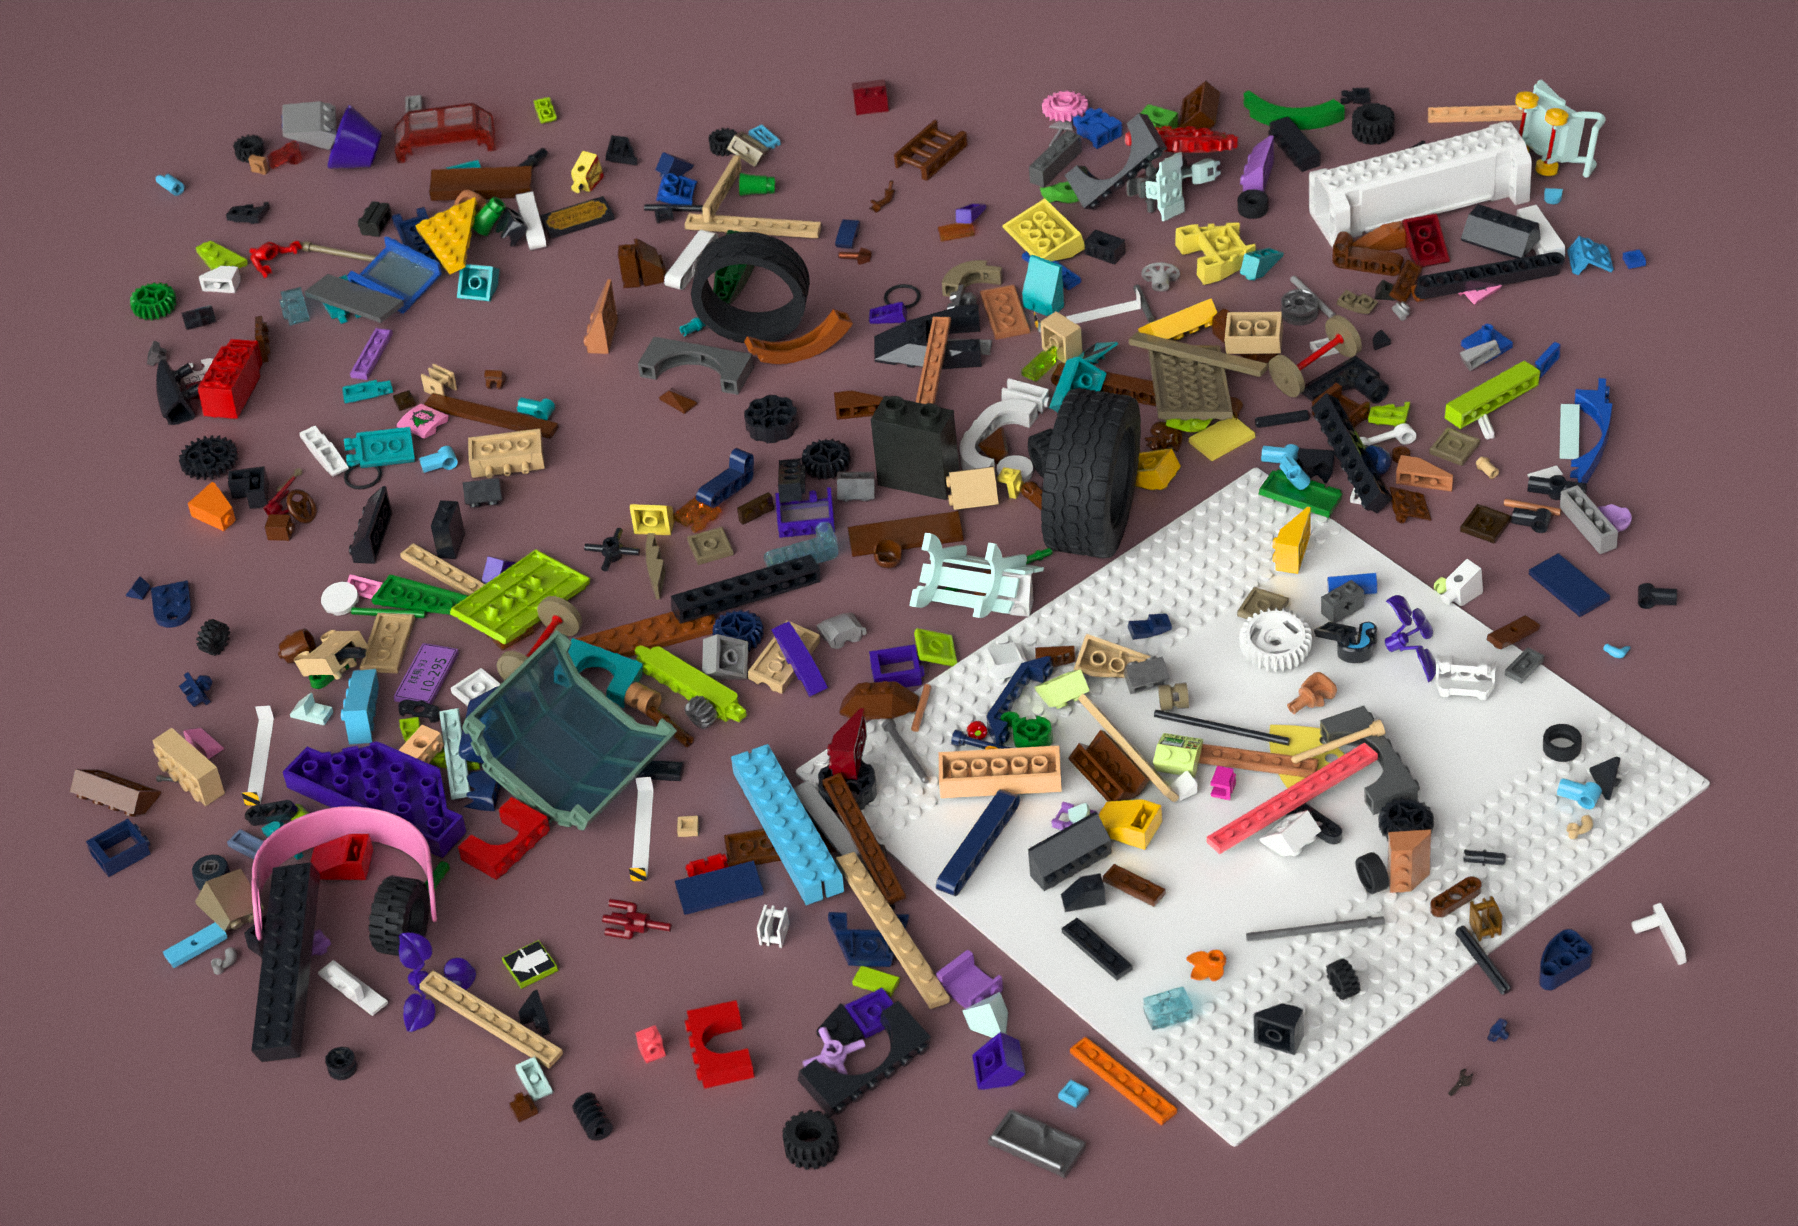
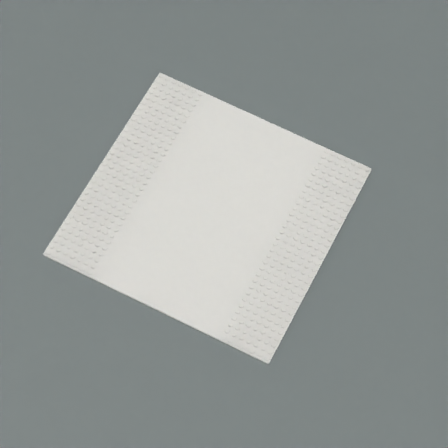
(1472, 758)

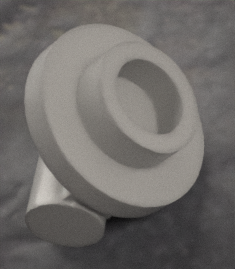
(1401, 310)

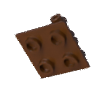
(1408, 503)

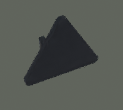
(1605, 776)

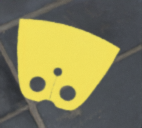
(1301, 740)

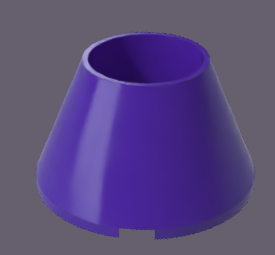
(354, 142)

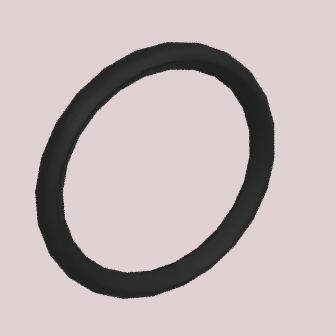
(903, 286)
(364, 486)

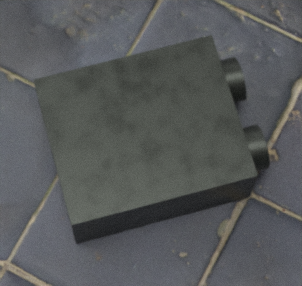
(914, 446)

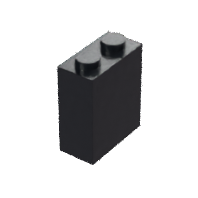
(447, 529)

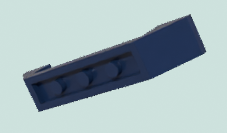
(1035, 670)

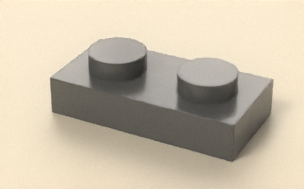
(1524, 665)

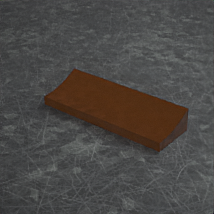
(487, 182)

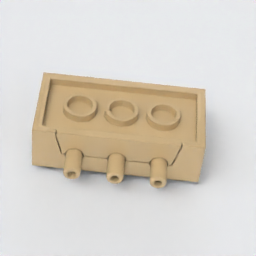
(506, 453)

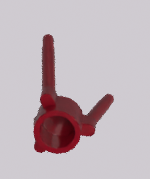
(274, 505)

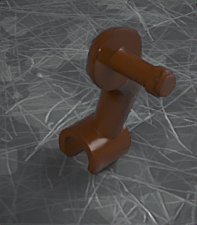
(889, 192)

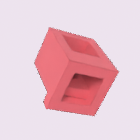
(650, 1044)

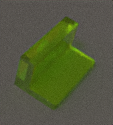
(1040, 364)

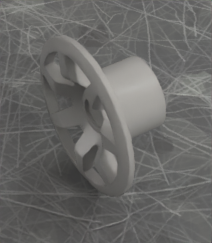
(1160, 278)

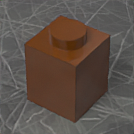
(279, 527)

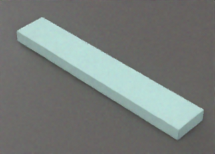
(456, 766)

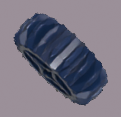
(747, 623)

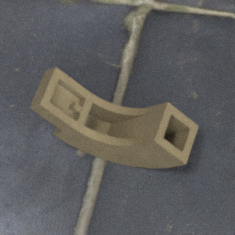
(971, 273)

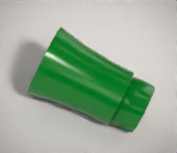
(755, 184)
(488, 216)

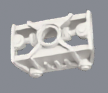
(1463, 683)

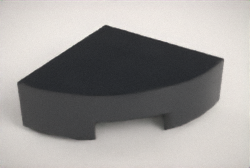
(1380, 340)

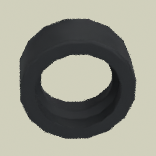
(1562, 754)
(1372, 873)

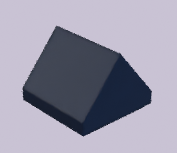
(138, 589)

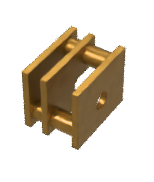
(1490, 916)

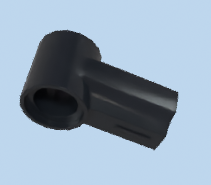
(1537, 520)
(1650, 596)

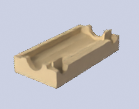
(772, 666)

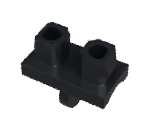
(198, 317)

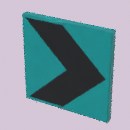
(1097, 351)

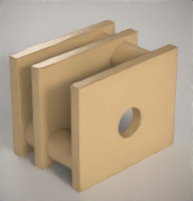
(438, 378)

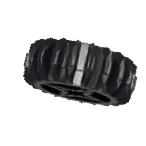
(826, 458)
(1405, 816)

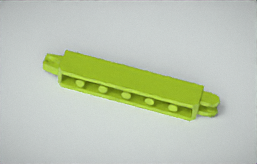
(689, 681)

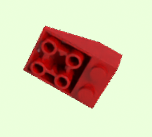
(344, 857)

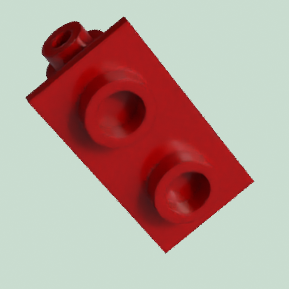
(700, 866)

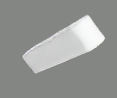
(529, 212)
(685, 265)

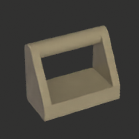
(748, 148)

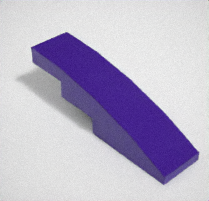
(799, 658)

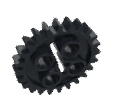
(208, 457)

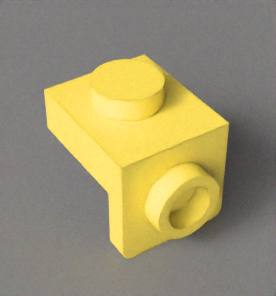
(1013, 479)

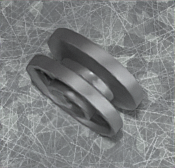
(1299, 307)

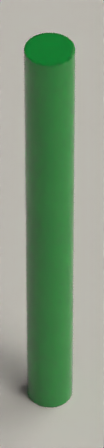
(373, 612)

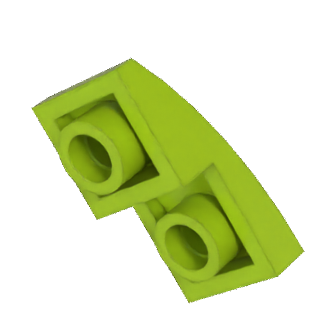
(545, 110)

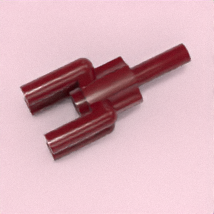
(632, 920)

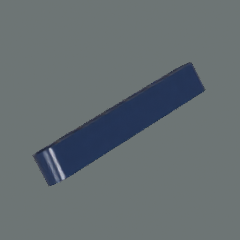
(977, 842)

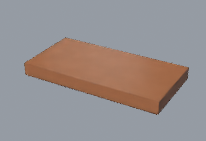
(1004, 312)

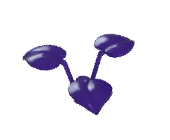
(1399, 640)
(413, 952)

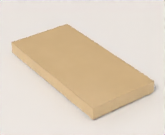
(387, 642)

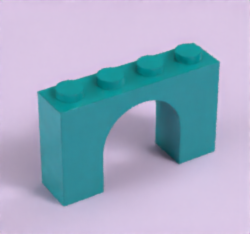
(622, 668)

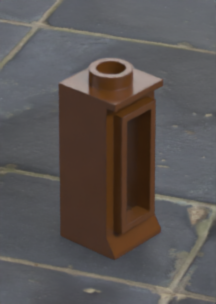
(629, 265)

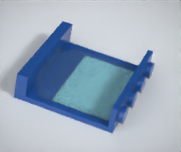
(399, 273)

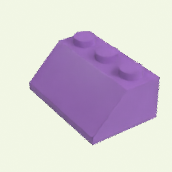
(1259, 166)

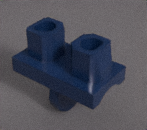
(200, 685)

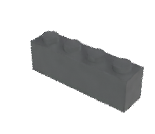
(1055, 158)

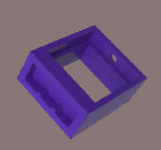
(897, 655)

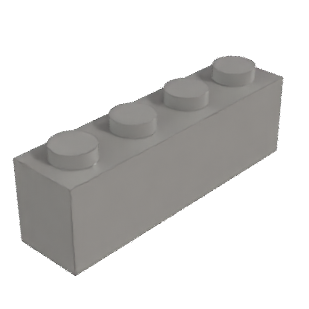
(1588, 519)

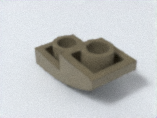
(1352, 302)

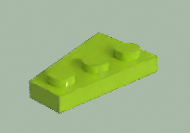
(217, 256)

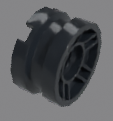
(341, 1063)

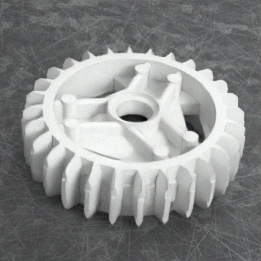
(1275, 626)

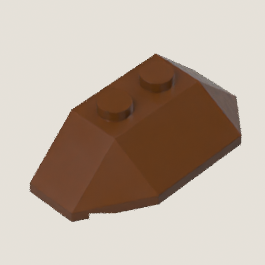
(879, 700)

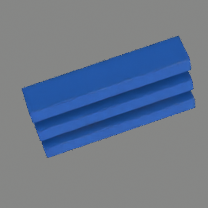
(1548, 358)

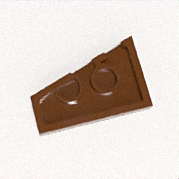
(262, 337)

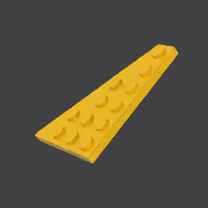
(450, 234)

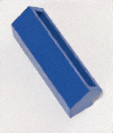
(1367, 582)

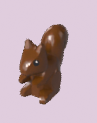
(1164, 437)

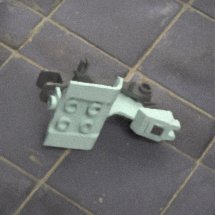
(1166, 183)

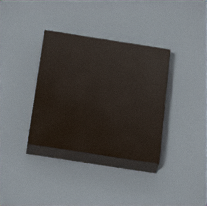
(1485, 523)

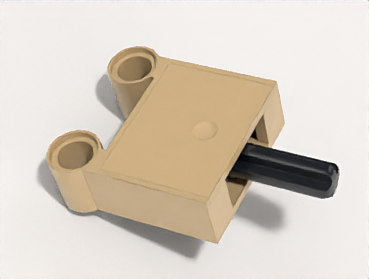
(333, 654)

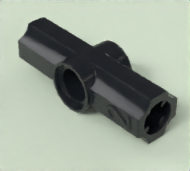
(1552, 486)

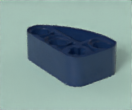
(1564, 959)

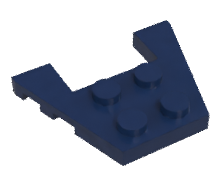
(862, 946)

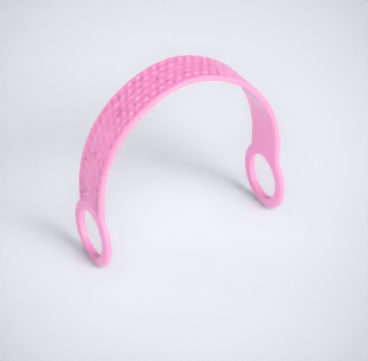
(328, 825)

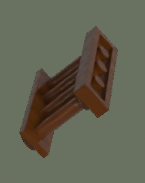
(934, 161)

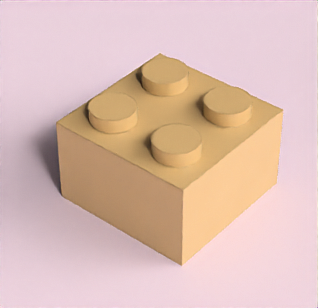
(1063, 334)

